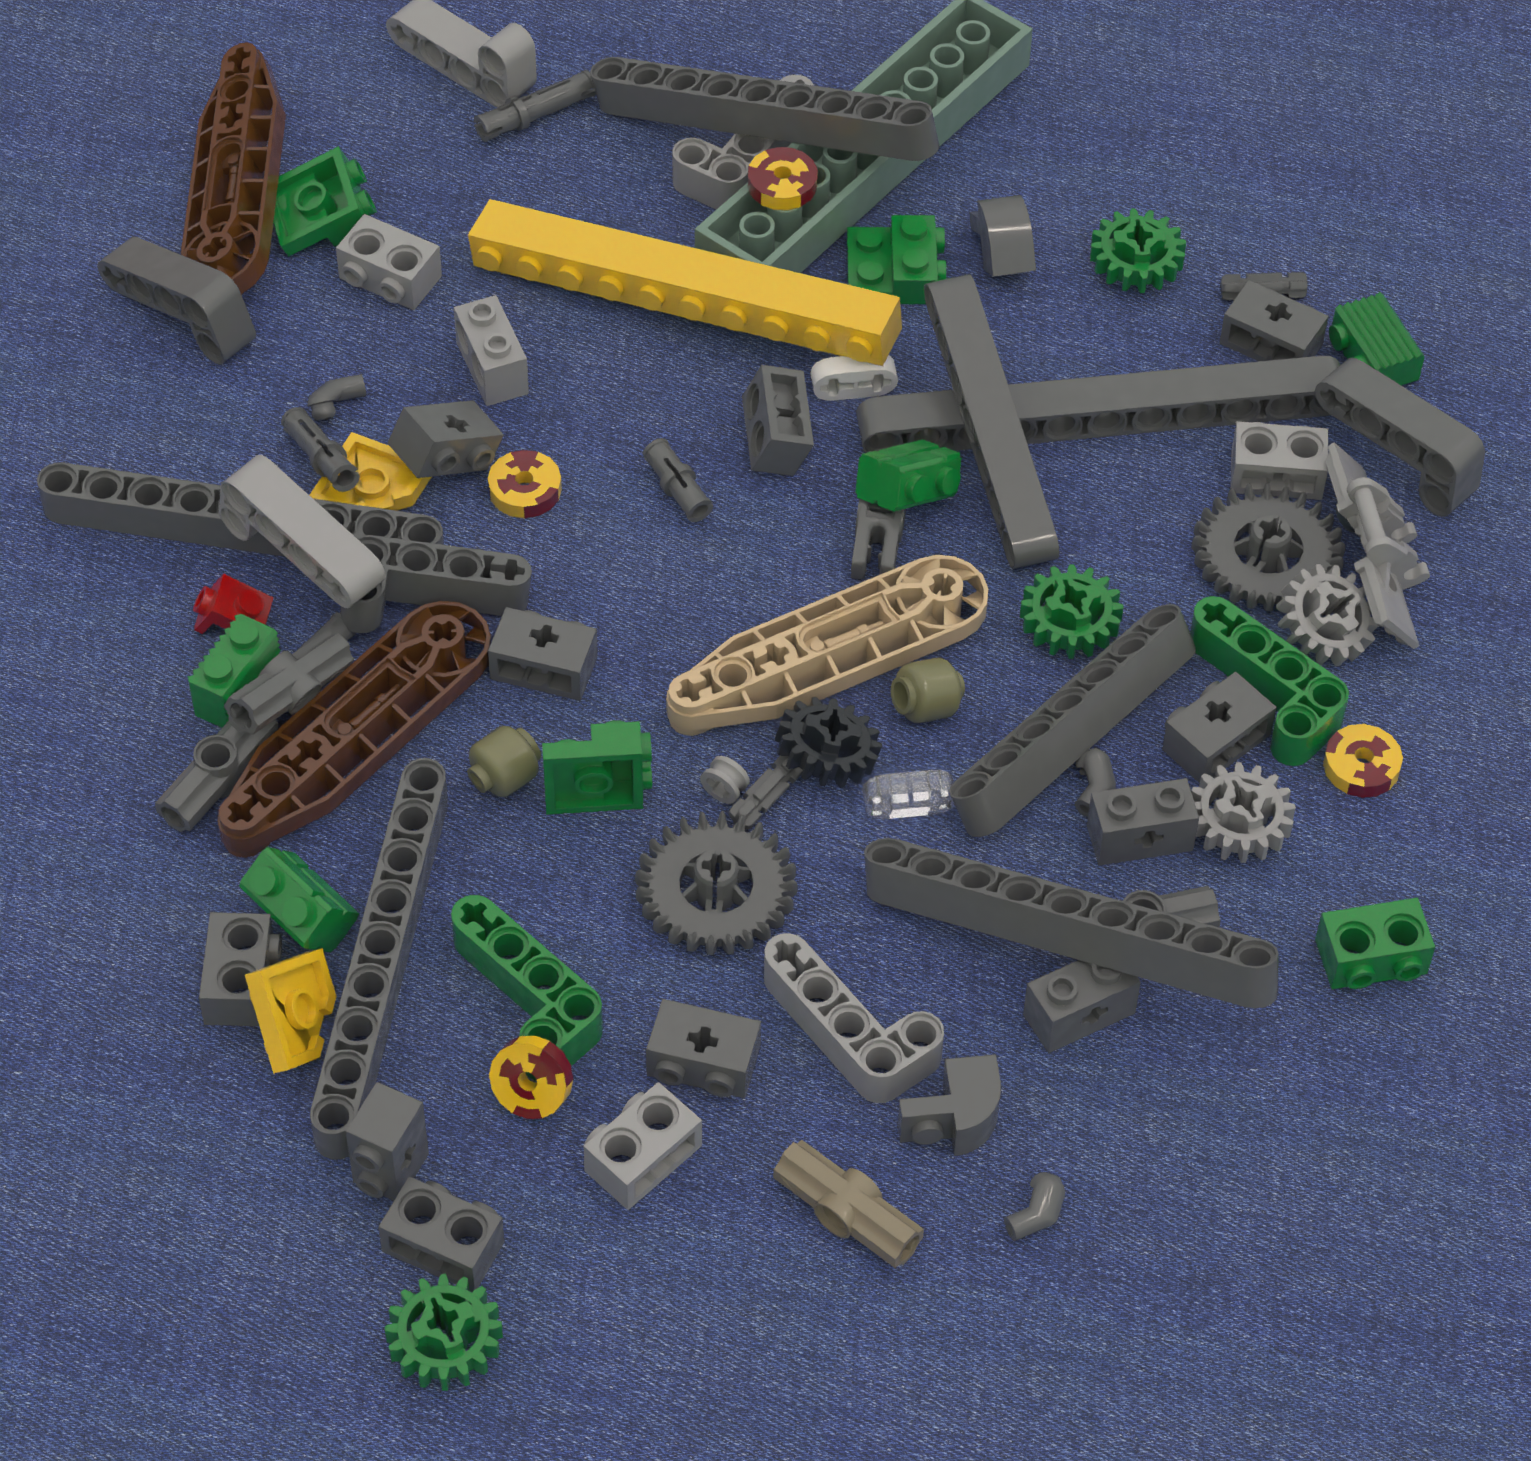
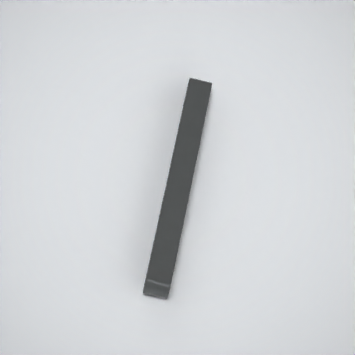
(1113, 404)

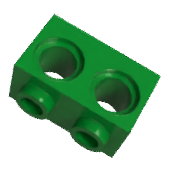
(1372, 934)

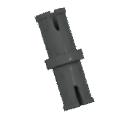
(677, 480)

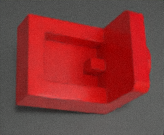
(227, 599)

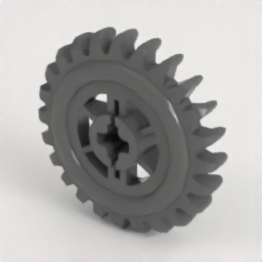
(1270, 529)
(740, 858)

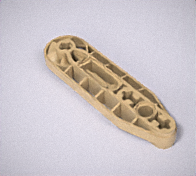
(829, 645)

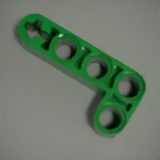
(1305, 694)
(486, 935)

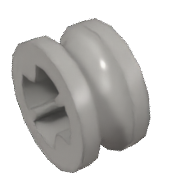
(725, 779)

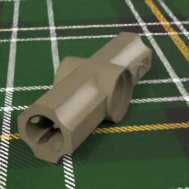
(848, 1203)

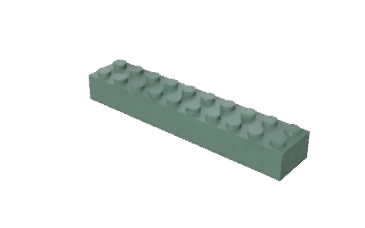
(950, 64)

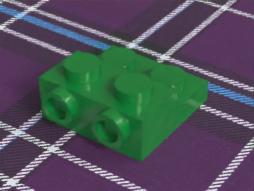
(320, 201)
(897, 257)
(599, 772)

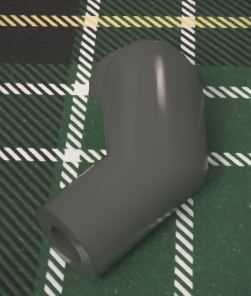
(333, 391)
(1100, 776)
(1043, 1209)

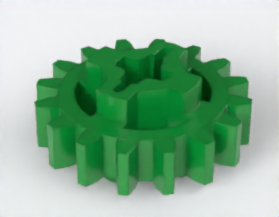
(1137, 250)
(1071, 611)
(427, 1348)

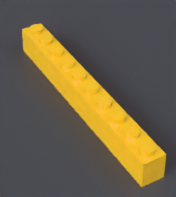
(686, 282)

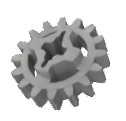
(1320, 594)
(1242, 811)

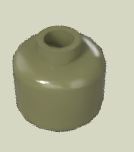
(927, 690)
(503, 761)

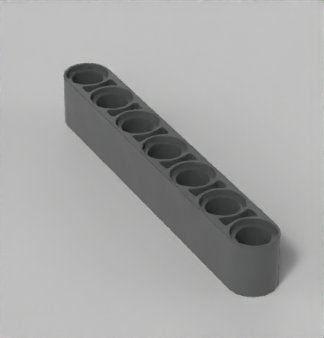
(991, 421)
(1072, 720)

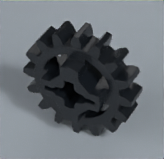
(828, 742)

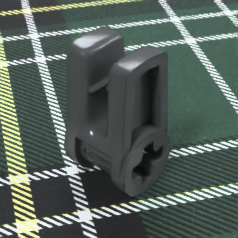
(874, 526)

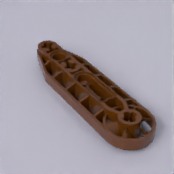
(229, 169)
(422, 667)

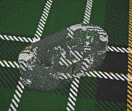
(908, 794)

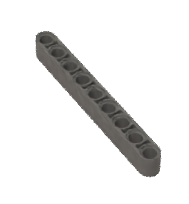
(766, 108)
(190, 509)
(1073, 922)
(385, 972)

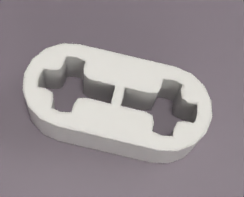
(849, 379)

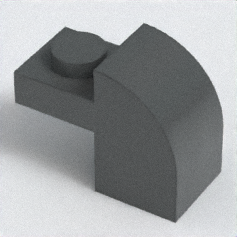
(1004, 235)
(963, 1113)

